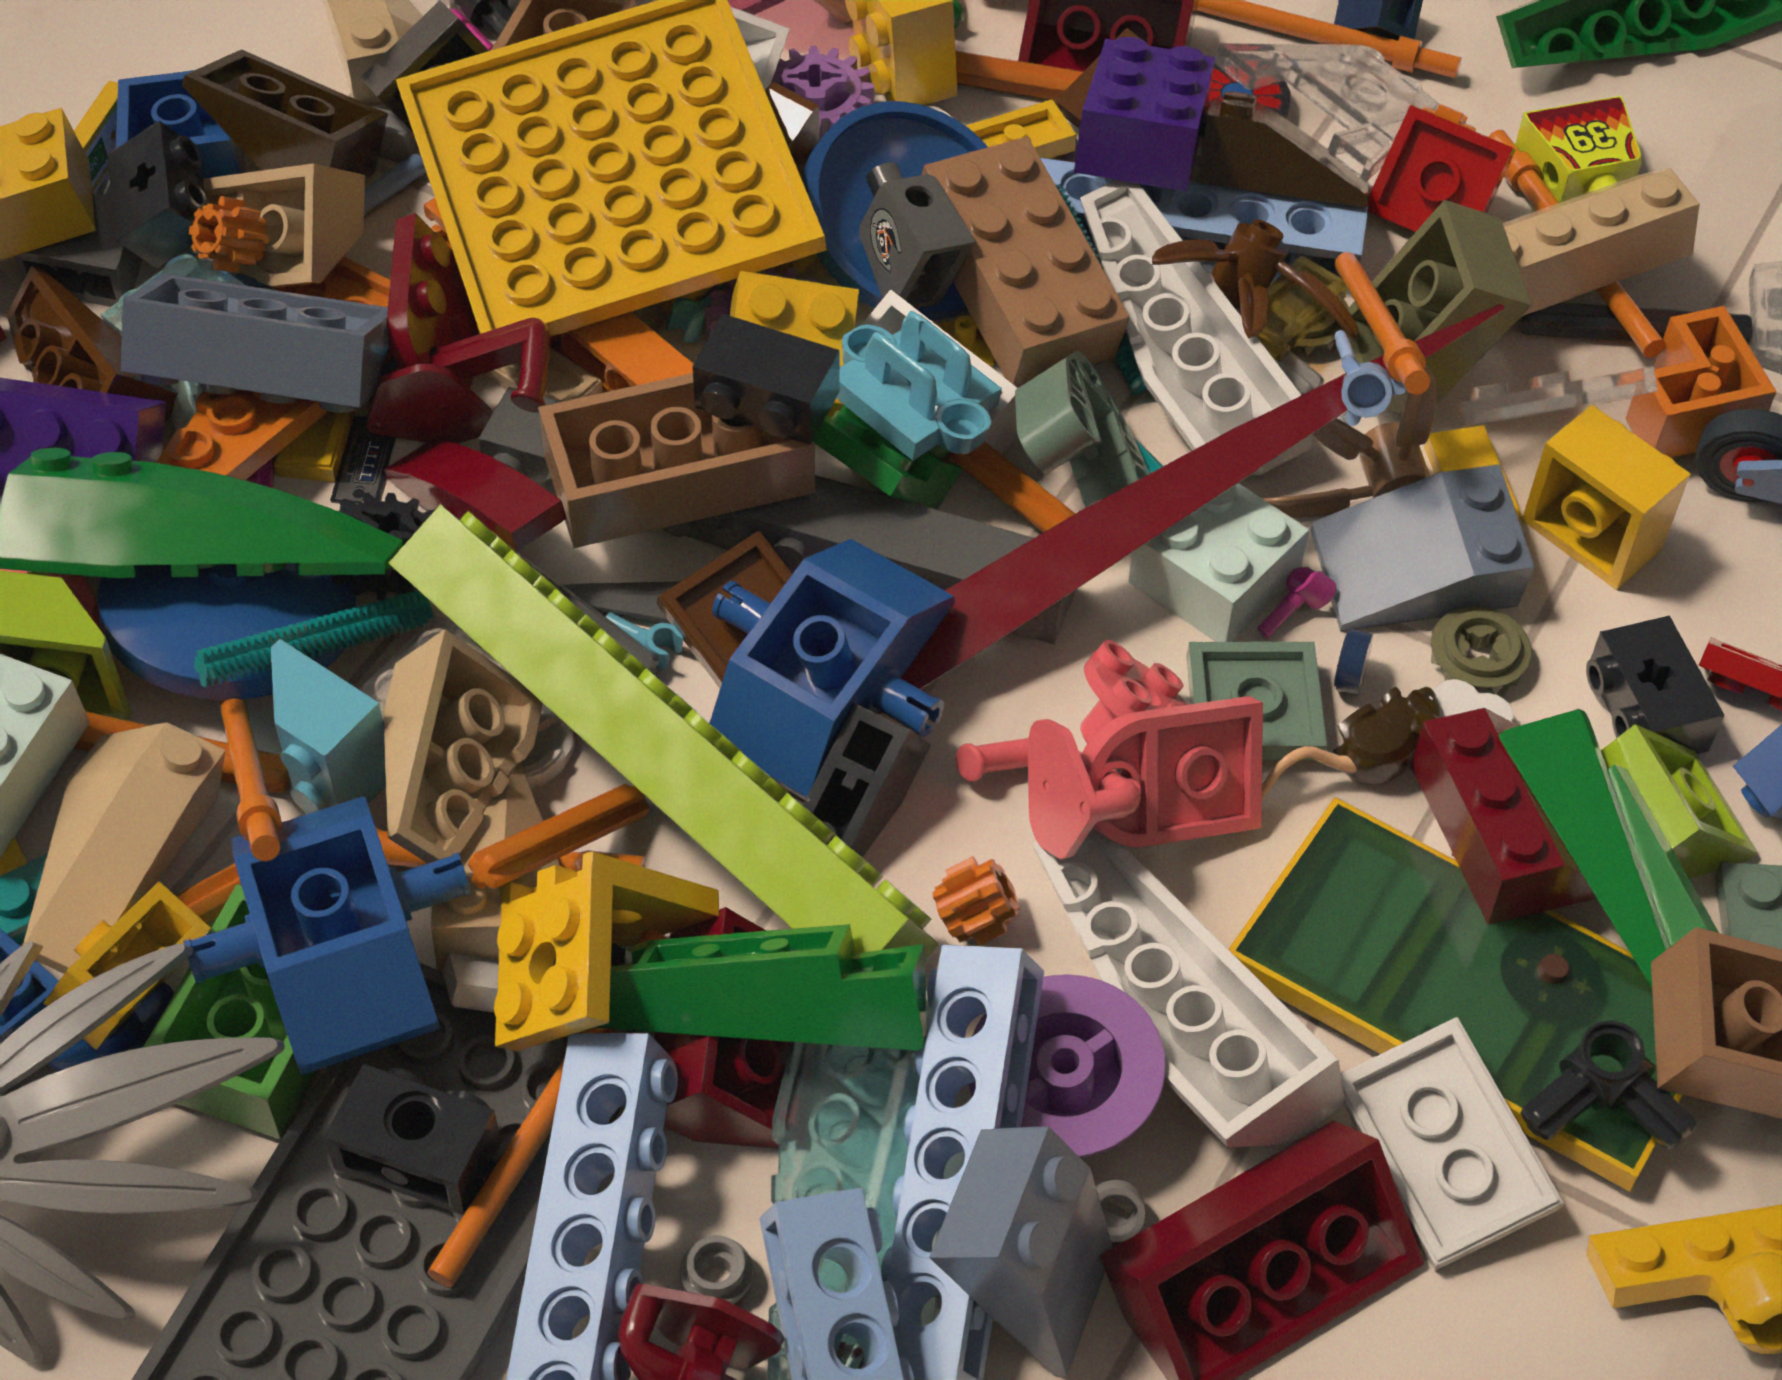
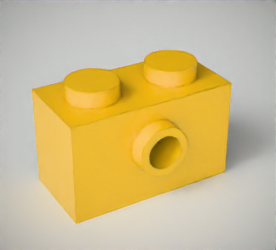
(148, 926)

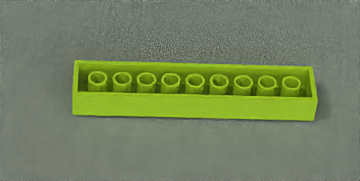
(654, 736)

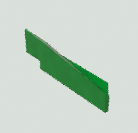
(1608, 834)
(774, 988)

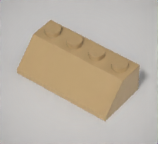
(1603, 236)

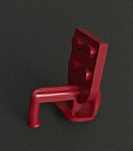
(442, 350)
(706, 1327)

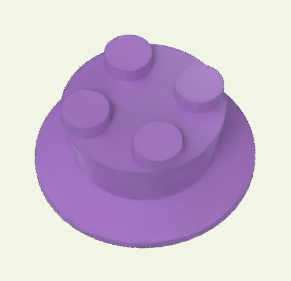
(1091, 1064)

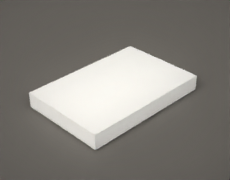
(1449, 1143)

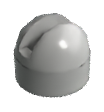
(1120, 1223)

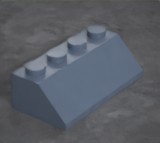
(254, 341)

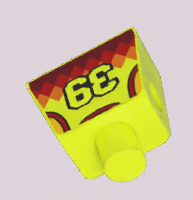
(1581, 145)

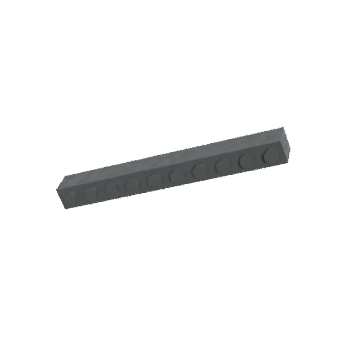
(916, 537)

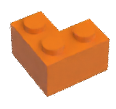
(1698, 377)

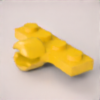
(1717, 1256)

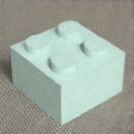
(1221, 562)

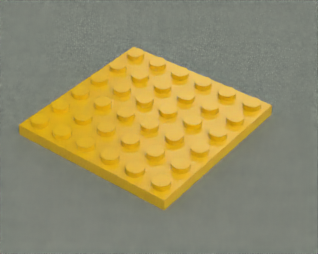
(609, 166)

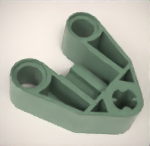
(1074, 419)

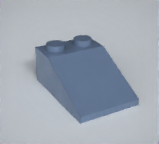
(1425, 550)
(1027, 1239)

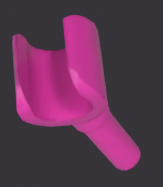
(1304, 586)

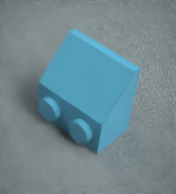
(326, 733)

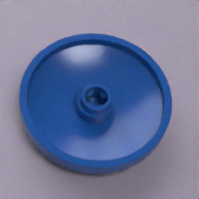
(839, 190)
(163, 620)

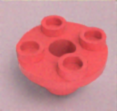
(1126, 686)

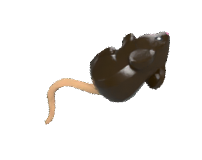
(1376, 742)

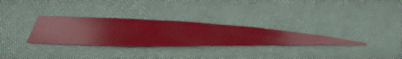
(1104, 533)

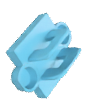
(916, 387)

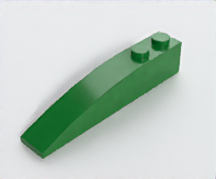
(1608, 29)
(123, 513)

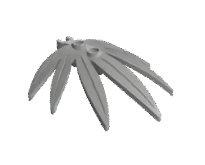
(87, 1103)

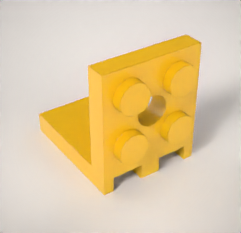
(575, 921)

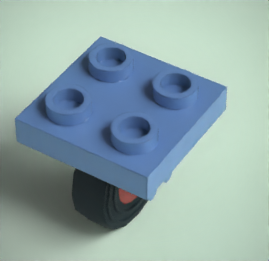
(1743, 455)

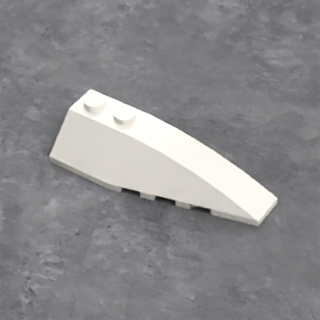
(1183, 326)
(1223, 1033)

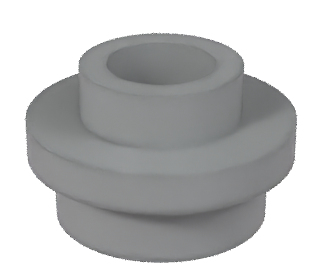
(717, 1252)

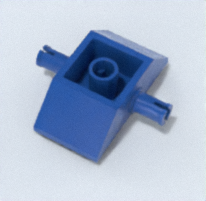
(826, 641)
(334, 935)

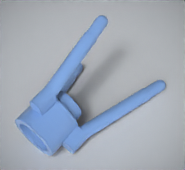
(1366, 385)

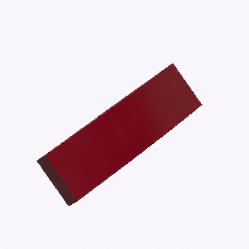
(478, 483)

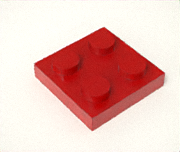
(1433, 164)

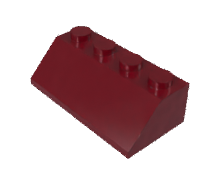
(1265, 1257)

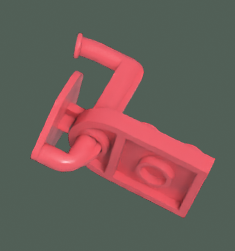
(1180, 778)

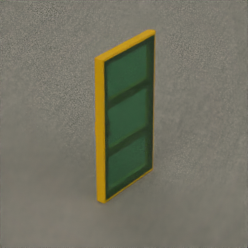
(1393, 944)

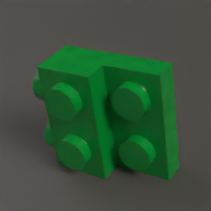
(885, 466)

